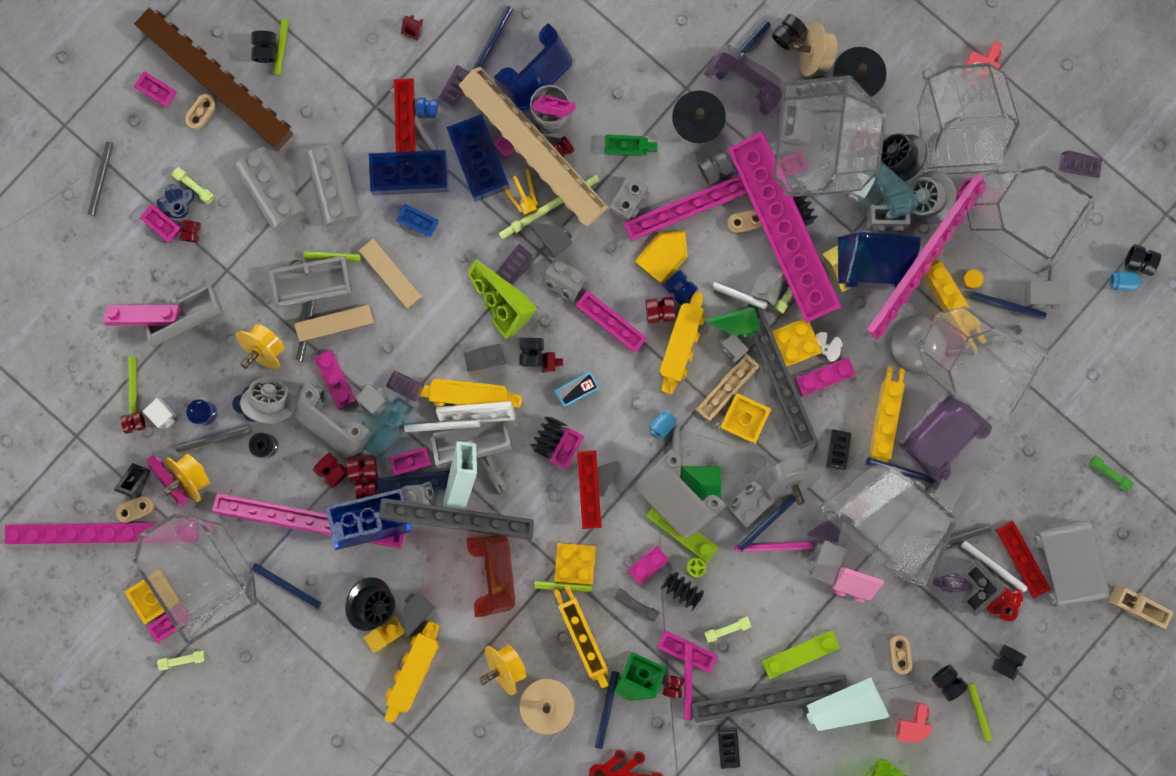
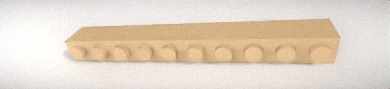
(533, 146)

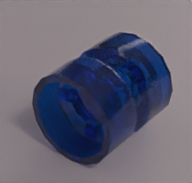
(685, 291)
(201, 412)

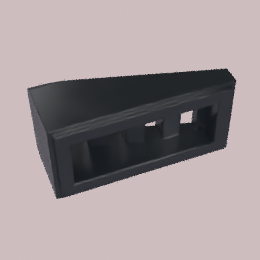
(841, 466)
(728, 732)

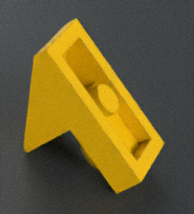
(384, 635)

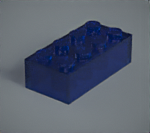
(478, 157)
(408, 172)
(359, 521)

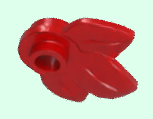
(1004, 601)

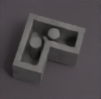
(986, 588)

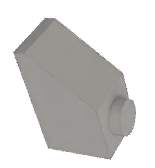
(769, 285)

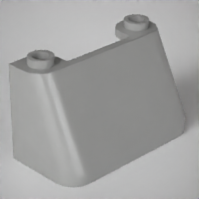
(345, 442)
(675, 499)
(1073, 563)

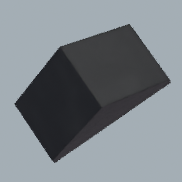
(133, 481)

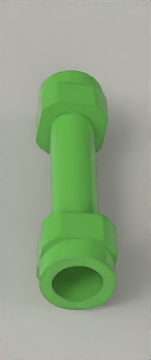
(1098, 464)

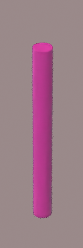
(777, 546)
(688, 682)

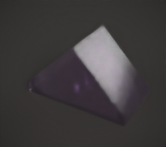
(825, 531)

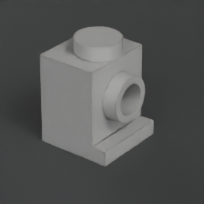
(733, 347)

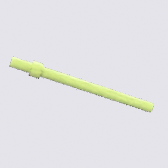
(516, 226)

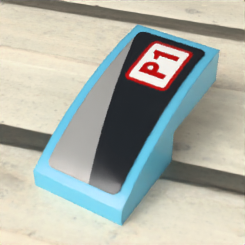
(576, 389)

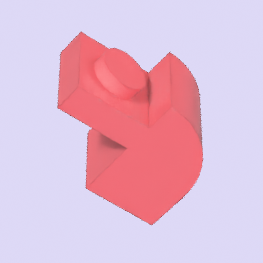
(992, 56)
(914, 730)

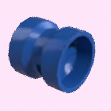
(427, 107)

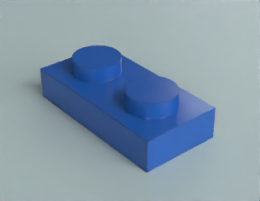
(417, 220)

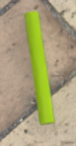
(281, 47)
(327, 255)
(132, 384)
(561, 586)
(980, 713)

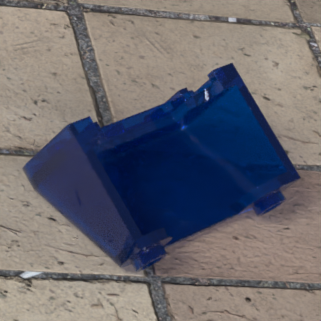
(541, 71)
(875, 258)

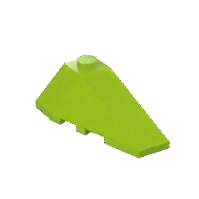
(506, 303)

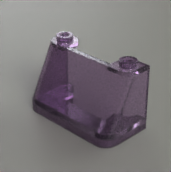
(770, 85)
(942, 436)

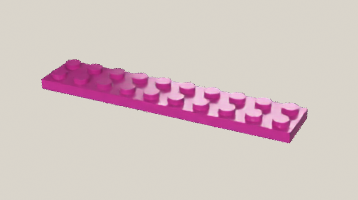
(784, 229)

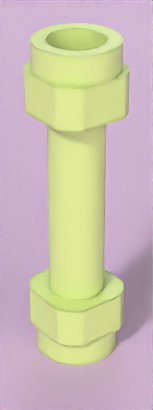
(181, 176)
(781, 305)
(712, 635)
(166, 663)

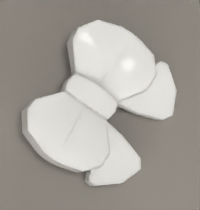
(831, 351)

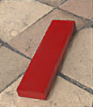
(404, 115)
(589, 489)
(1022, 559)

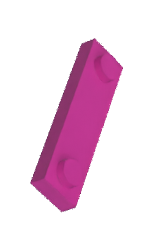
(141, 315)
(611, 321)

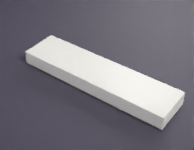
(484, 412)

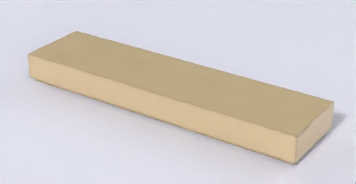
(390, 273)
(334, 323)
(727, 387)

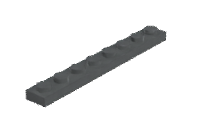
(782, 382)
(456, 519)
(768, 698)

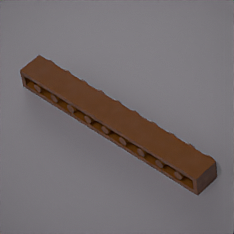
(213, 78)

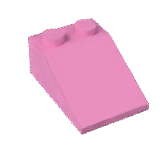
(856, 584)

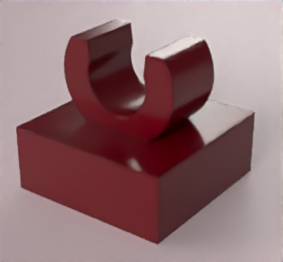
(411, 27)
(551, 362)

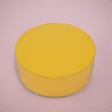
(973, 279)

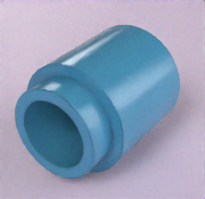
(1125, 281)
(662, 425)

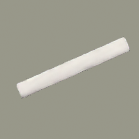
(739, 295)

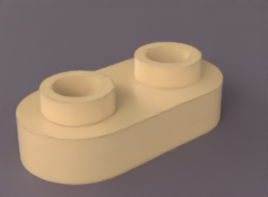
(199, 111)
(746, 221)
(134, 509)
(902, 653)

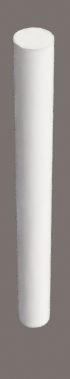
(442, 425)
(993, 566)

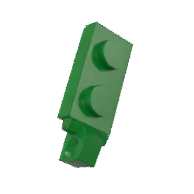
(628, 145)

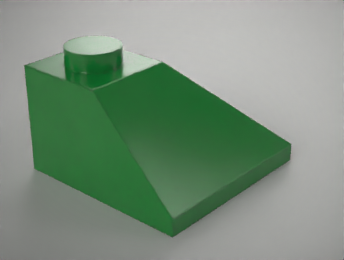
(737, 322)
(702, 480)
(639, 678)

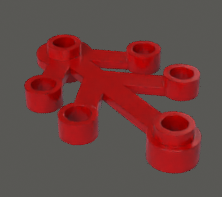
(623, 771)

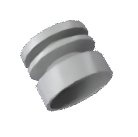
(547, 122)

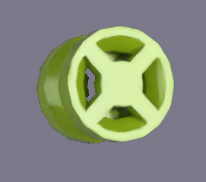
(696, 567)

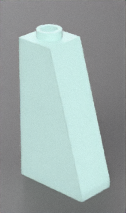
(461, 476)
(848, 707)

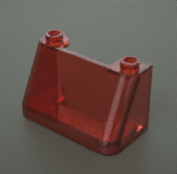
(498, 573)

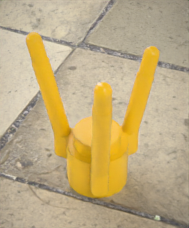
(527, 204)

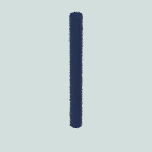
(493, 38)
(748, 44)
(1008, 305)
(905, 471)
(766, 523)
(286, 585)
(607, 710)

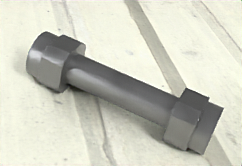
(650, 613)

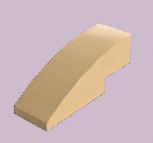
(1141, 606)

